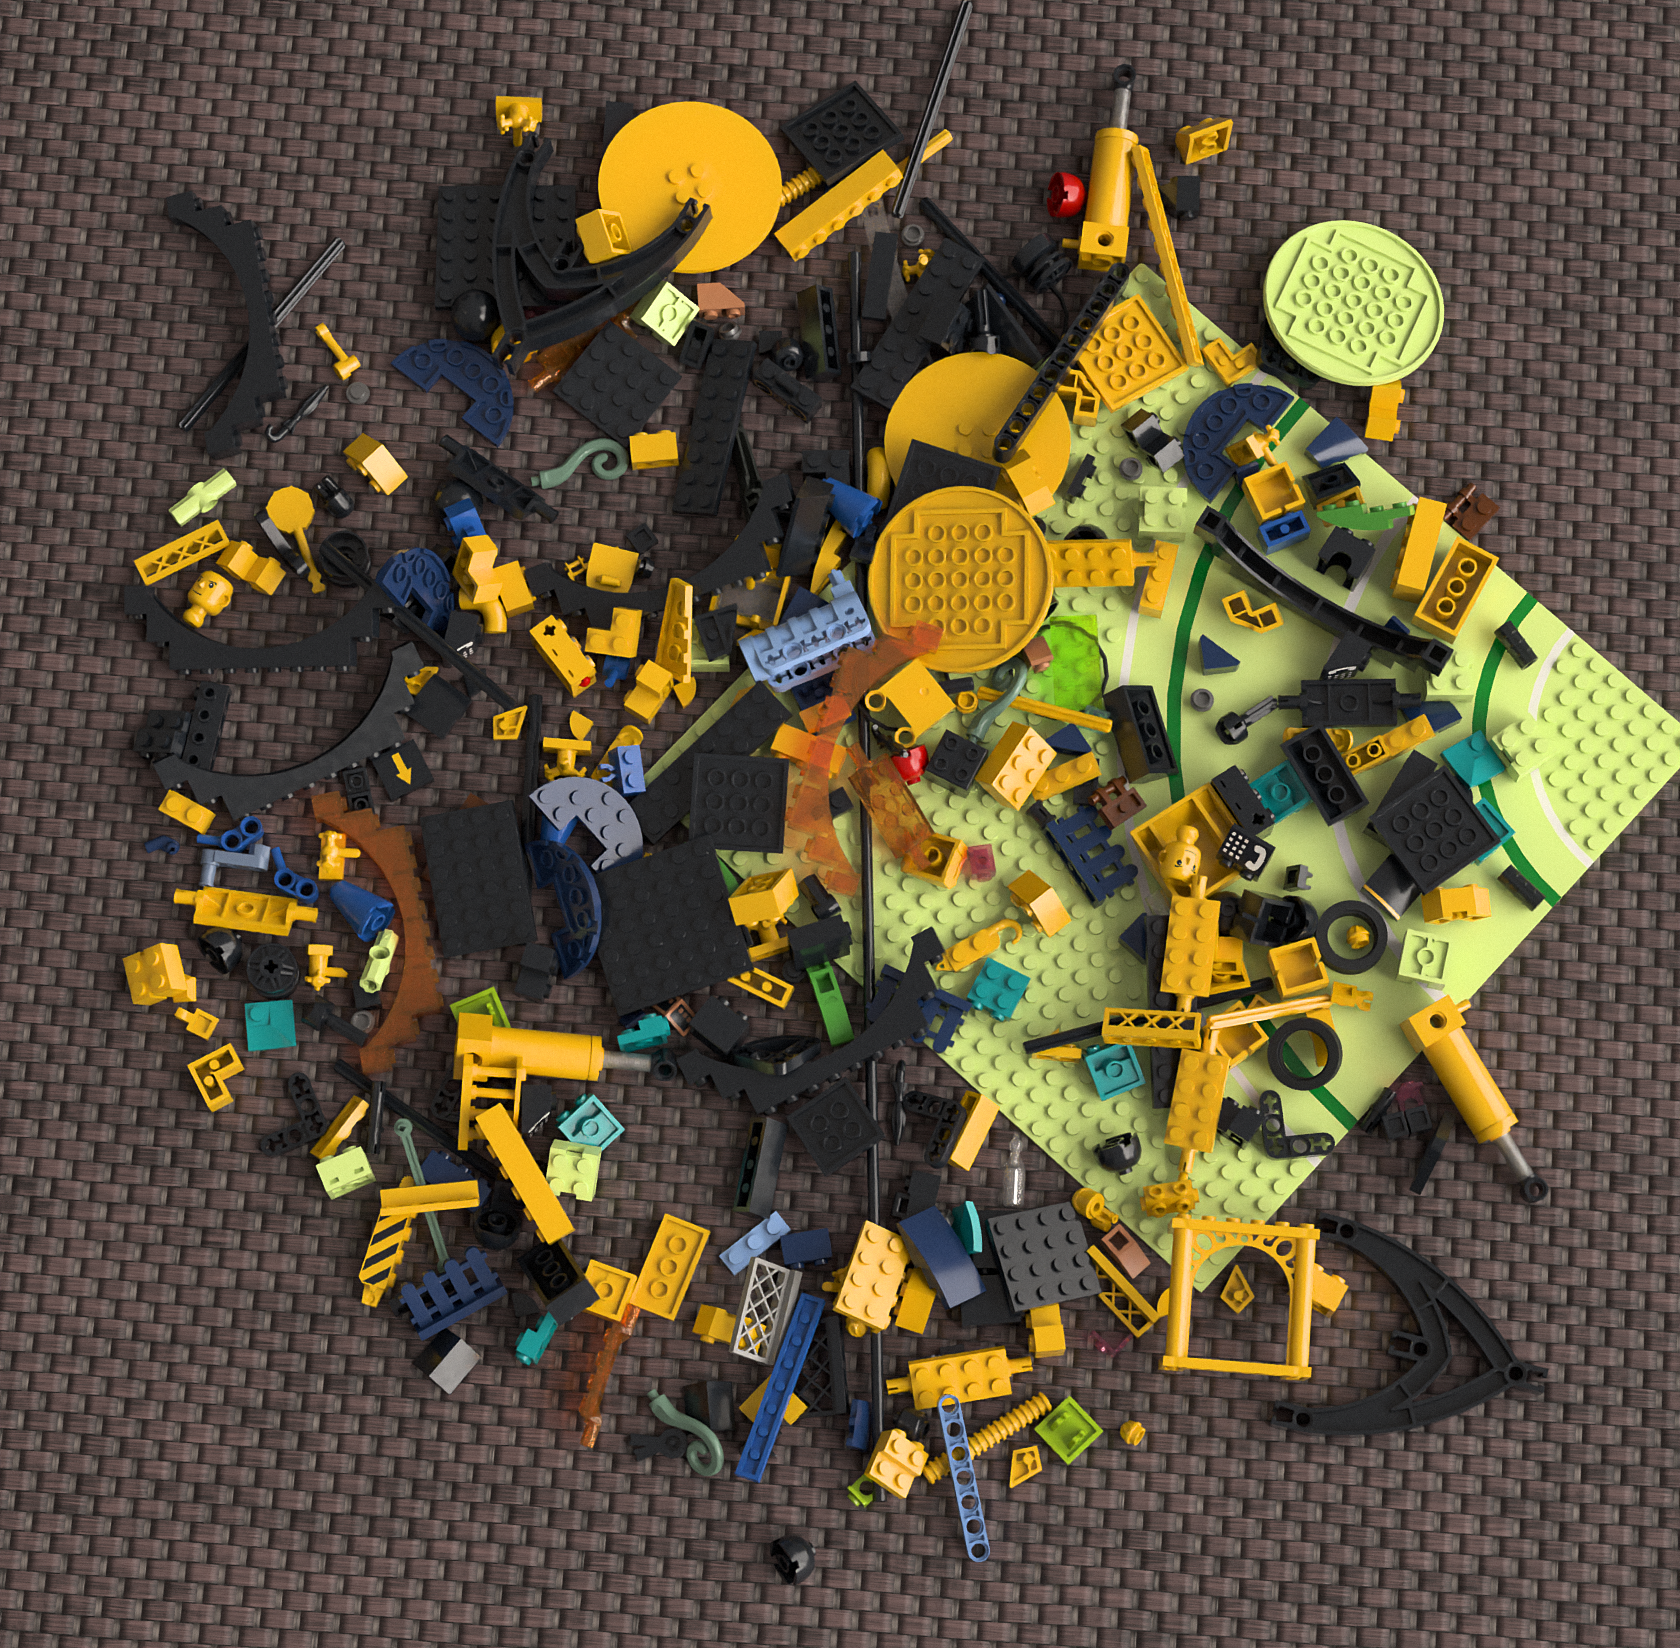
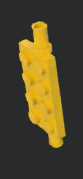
(1097, 562)
(245, 910)
(1190, 945)
(1197, 1100)
(964, 1375)

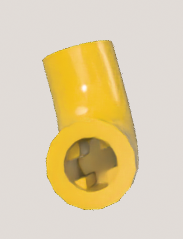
(878, 475)
(492, 611)

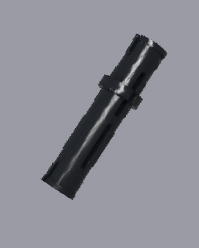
(375, 1117)

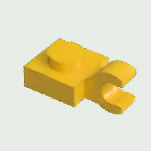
(1348, 995)
(199, 1023)

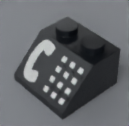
(464, 634)
(1348, 658)
(1245, 853)
(537, 1108)

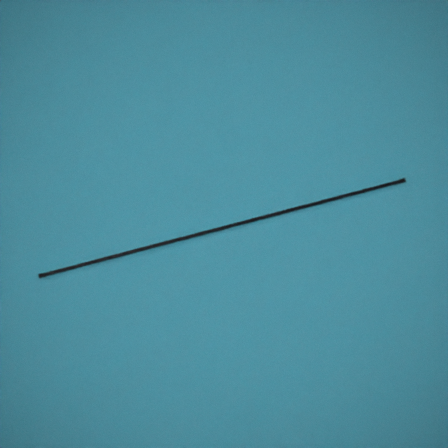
(879, 1493)

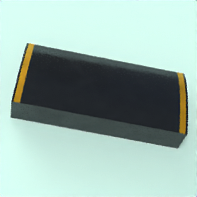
(1391, 888)

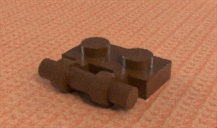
(1475, 517)
(1120, 809)

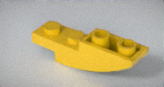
(1388, 746)

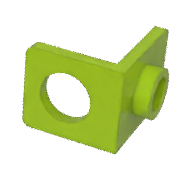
(856, 1496)

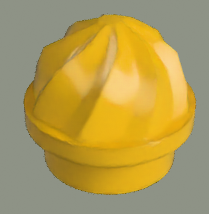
(1357, 937)
(855, 1328)
(1132, 1432)

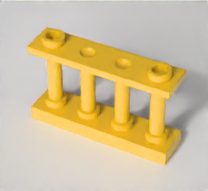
(471, 1092)

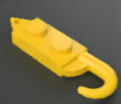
(977, 946)

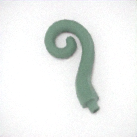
(556, 476)
(1010, 684)
(668, 1414)

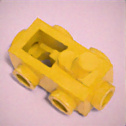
(1169, 1197)

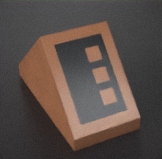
(677, 1013)

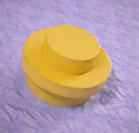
(966, 702)

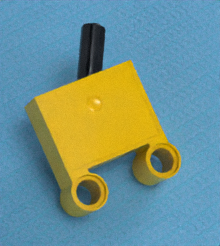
(919, 698)

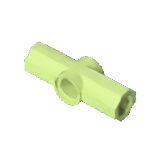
(202, 497)
(379, 961)

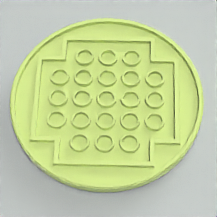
(1353, 303)

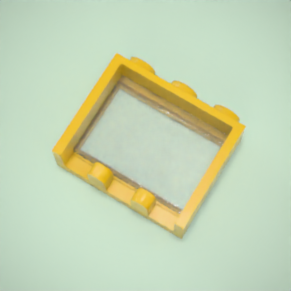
(756, 607)

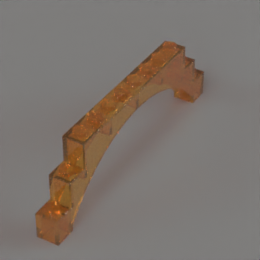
(856, 676)
(417, 990)

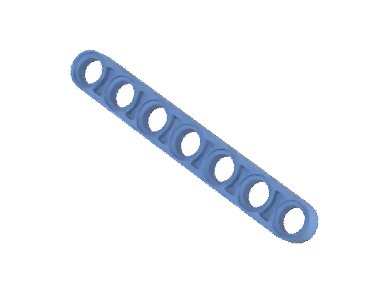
(957, 1466)

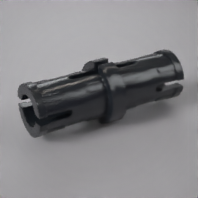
(1378, 1110)

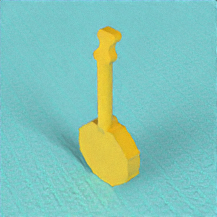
(292, 514)

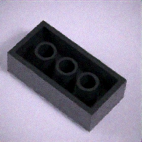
(558, 1280)

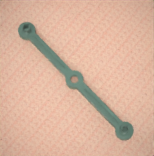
(403, 1128)

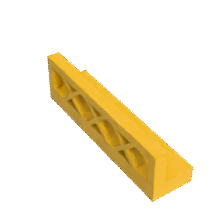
(182, 549)
(1149, 1036)
(429, 1197)
(1127, 1290)

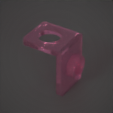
(1409, 1090)
(1104, 1347)

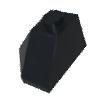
(1181, 197)

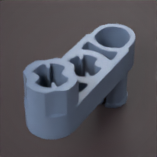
(254, 861)

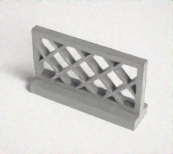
(778, 1316)

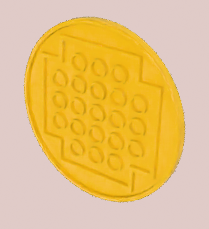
(696, 154)
(964, 406)
(967, 567)

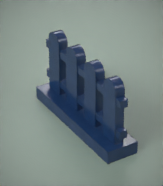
(1084, 872)
(952, 1018)
(458, 1305)

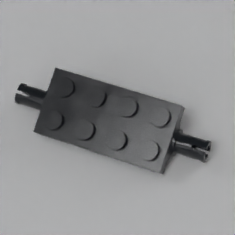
(495, 483)
(1349, 702)

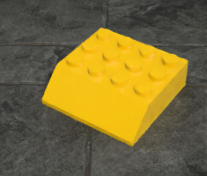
(1213, 821)

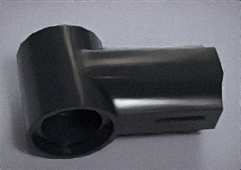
(822, 903)

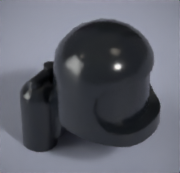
(334, 498)

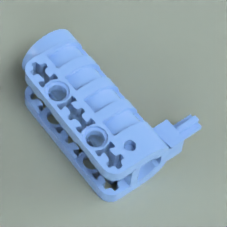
(809, 639)

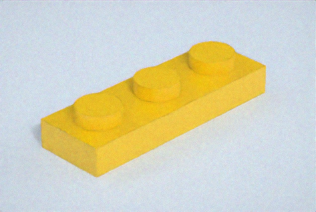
(1066, 776)
(340, 1128)

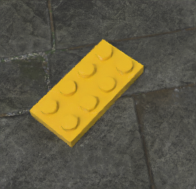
(669, 1267)

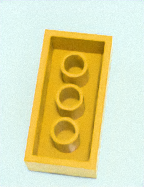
(1417, 555)
(1454, 590)

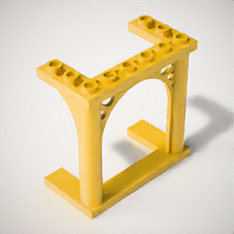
(1181, 1281)

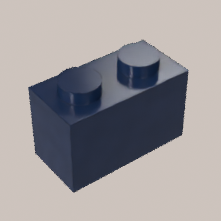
(806, 1248)

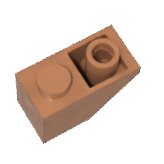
(718, 301)
(1037, 655)
(1125, 1251)

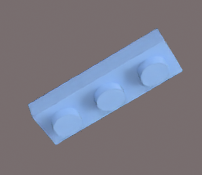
(754, 1243)

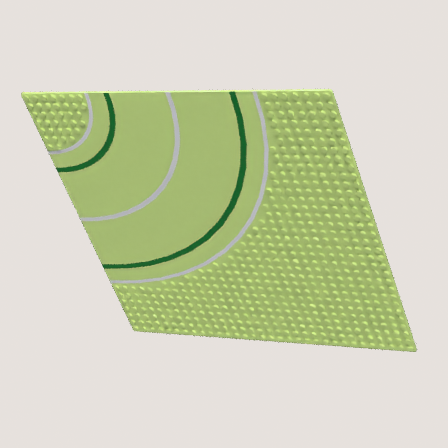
(1608, 765)

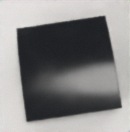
(439, 706)

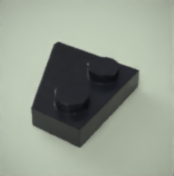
(717, 631)

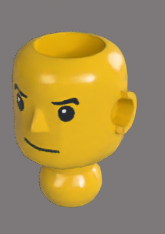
(207, 597)
(1180, 857)

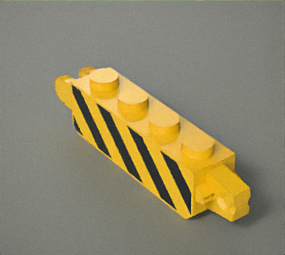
(385, 1252)

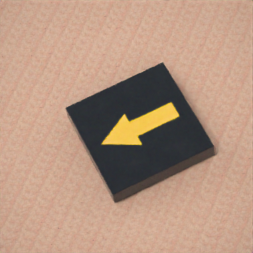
(402, 770)

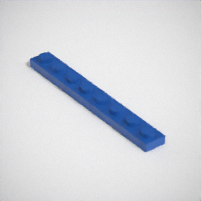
(780, 1388)

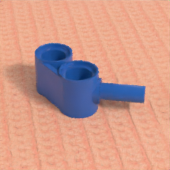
(615, 668)
(239, 833)
(298, 883)

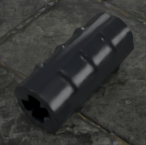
(1516, 645)
(1521, 888)

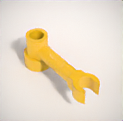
(345, 364)

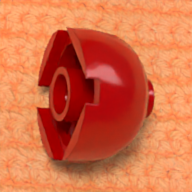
(1067, 195)
(912, 766)

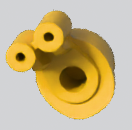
(1091, 1205)

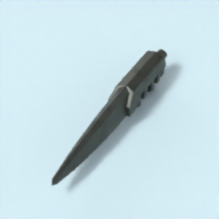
(747, 472)

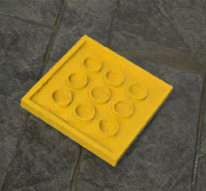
(1129, 355)

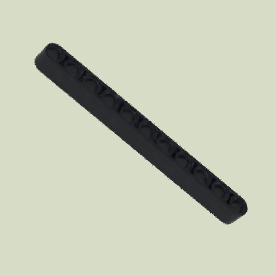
(1057, 370)

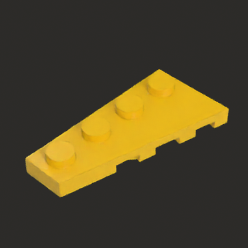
(676, 629)

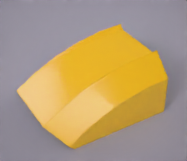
(946, 860)

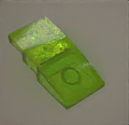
(1075, 661)

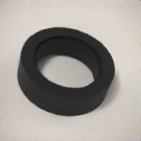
(1359, 910)
(1277, 1064)

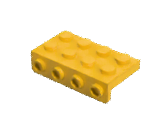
(873, 1277)

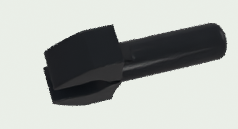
(863, 356)

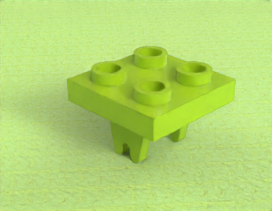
(483, 1003)
(1068, 1430)

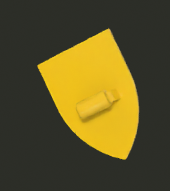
(611, 568)

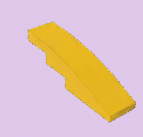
(828, 557)

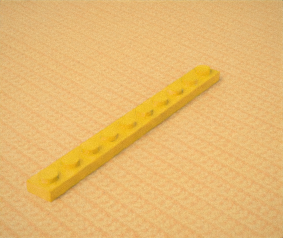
(1164, 248)

